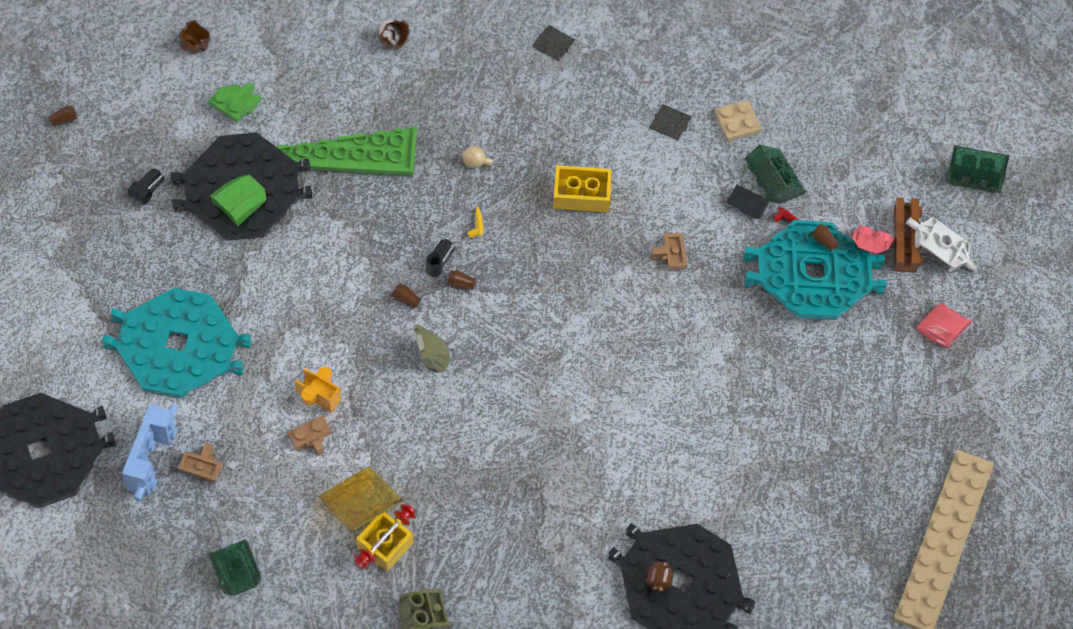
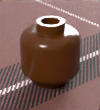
(659, 577)

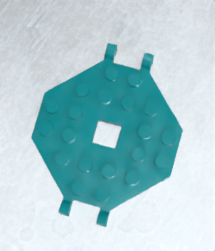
(784, 271)
(173, 371)

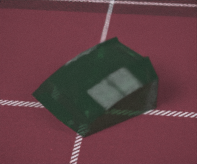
(235, 568)

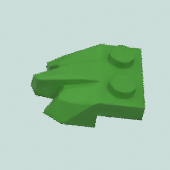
(235, 101)

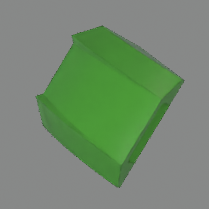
(239, 198)

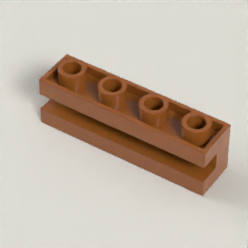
(905, 253)

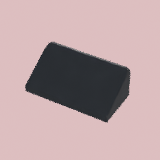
(748, 201)

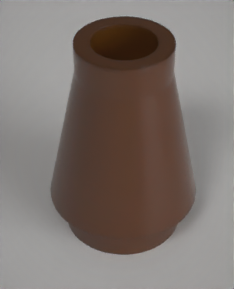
(63, 116)
(825, 237)
(460, 280)
(405, 295)

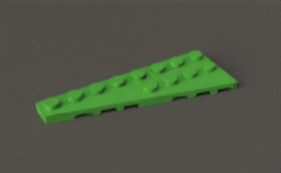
(359, 153)

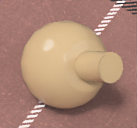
(475, 157)

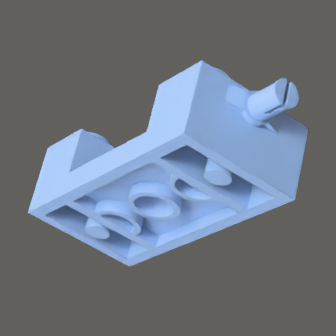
(156, 427)

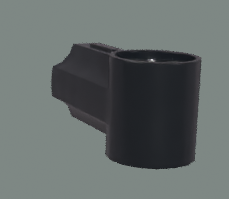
(143, 190)
(439, 257)

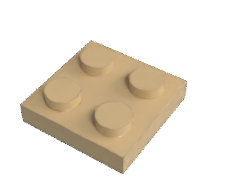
(738, 120)

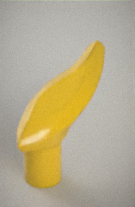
(478, 223)

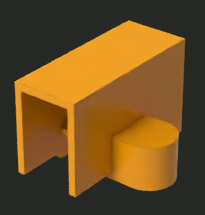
(319, 389)

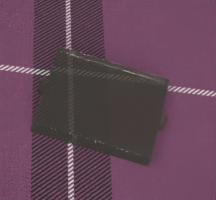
(553, 42)
(670, 122)

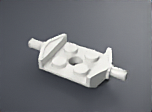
(930, 237)

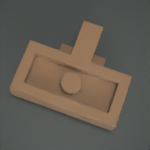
(671, 251)
(310, 435)
(201, 464)

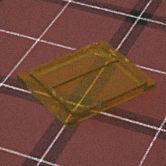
(360, 499)

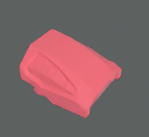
(872, 241)
(943, 325)

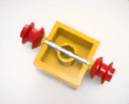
(385, 539)

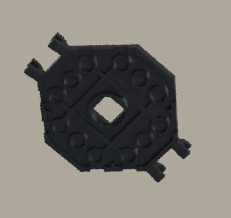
(238, 156)
(72, 446)
(700, 554)

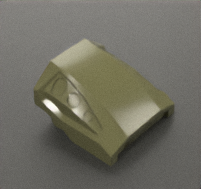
(432, 349)
(423, 610)

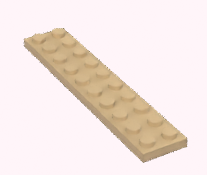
(943, 541)

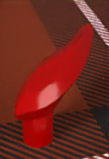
(783, 213)

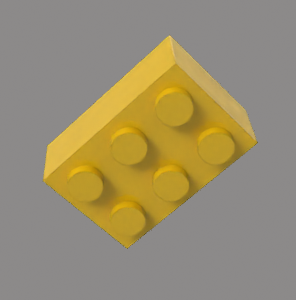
(582, 188)

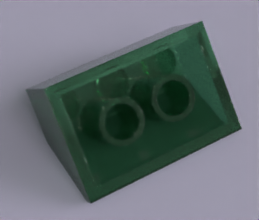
(977, 169)
(774, 174)

